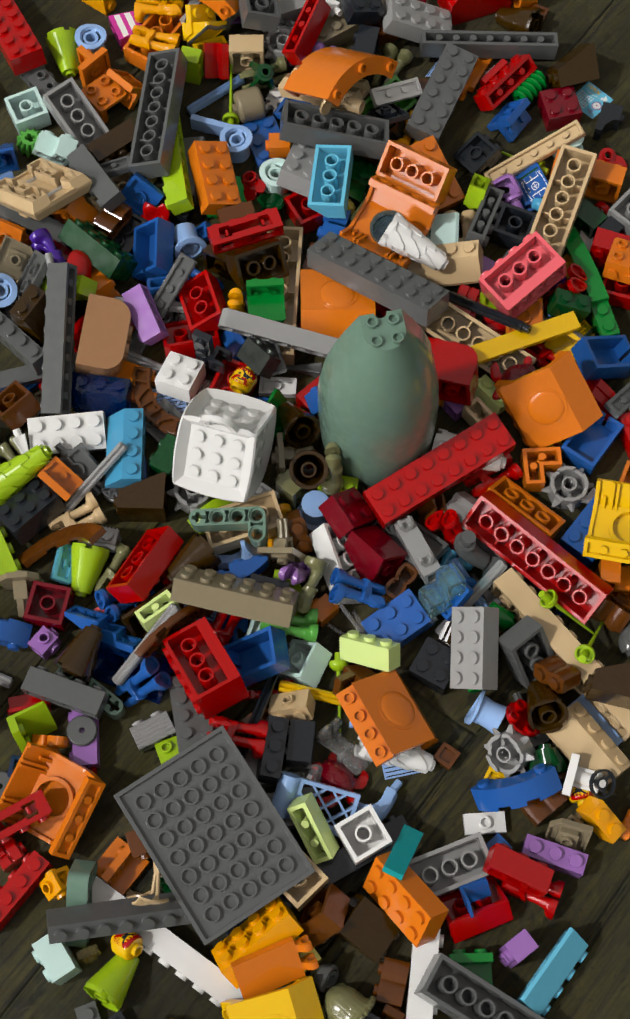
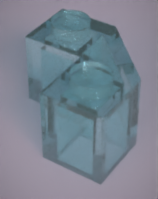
(438, 596)

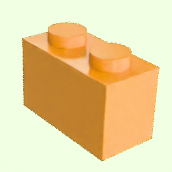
(604, 821)

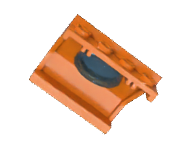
(378, 211)

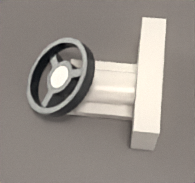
(587, 779)

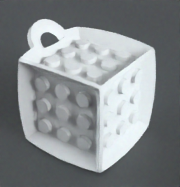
(223, 445)

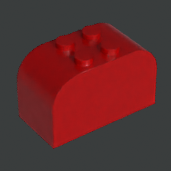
(471, 9)
(456, 371)

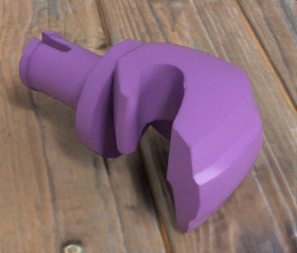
(510, 182)

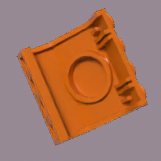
(328, 305)
(550, 402)
(386, 716)
(68, 788)

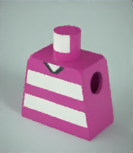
(122, 26)

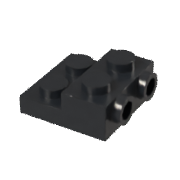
(478, 153)

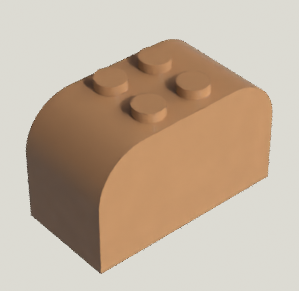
(104, 337)

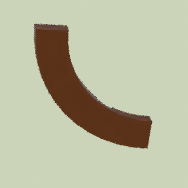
(145, 399)
(82, 532)
(174, 623)

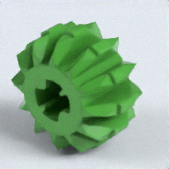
(26, 141)

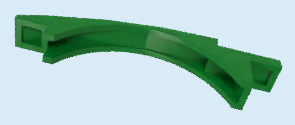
(601, 315)

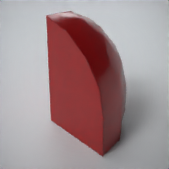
(82, 262)

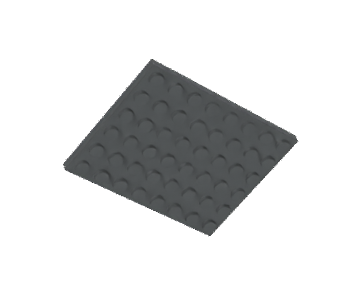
(214, 834)

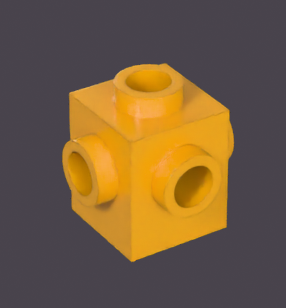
(55, 883)

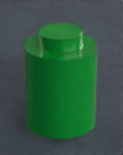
(506, 617)

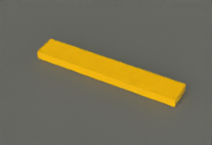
(517, 341)

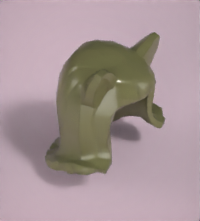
(346, 1003)

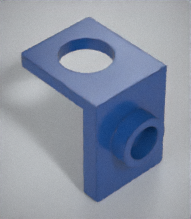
(473, 892)

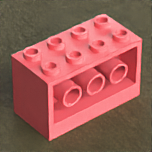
(523, 275)

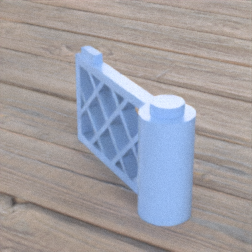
(290, 787)

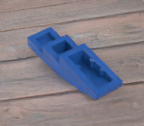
(112, 633)

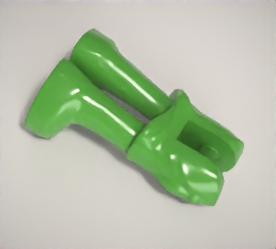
(306, 626)

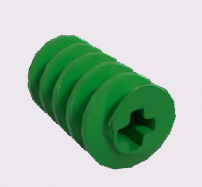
(530, 87)

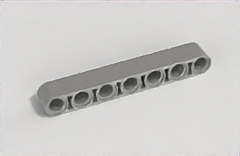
(276, 332)

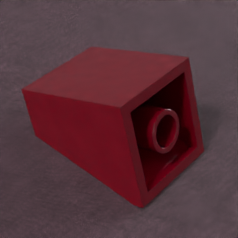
(374, 554)

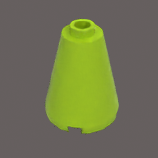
(63, 48)
(86, 567)
(112, 982)

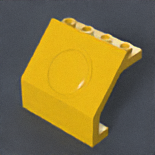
(609, 523)
(291, 1002)

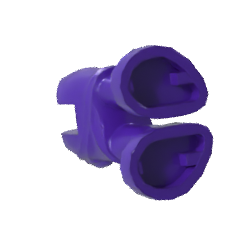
(43, 241)

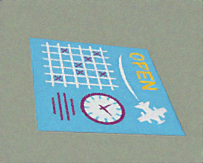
(592, 99)

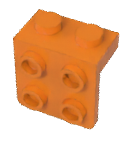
(103, 95)
(618, 261)

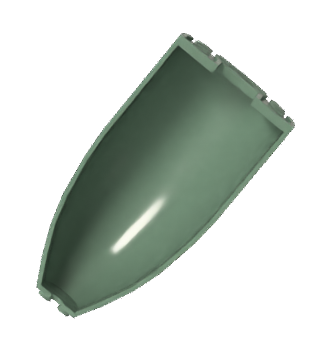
(379, 396)

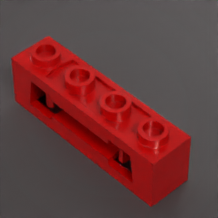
(245, 230)
(24, 824)

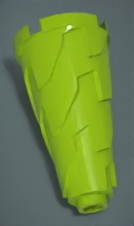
(21, 469)

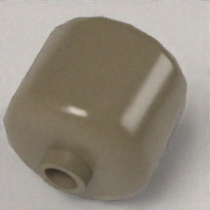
(249, 104)

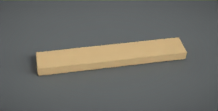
(537, 151)

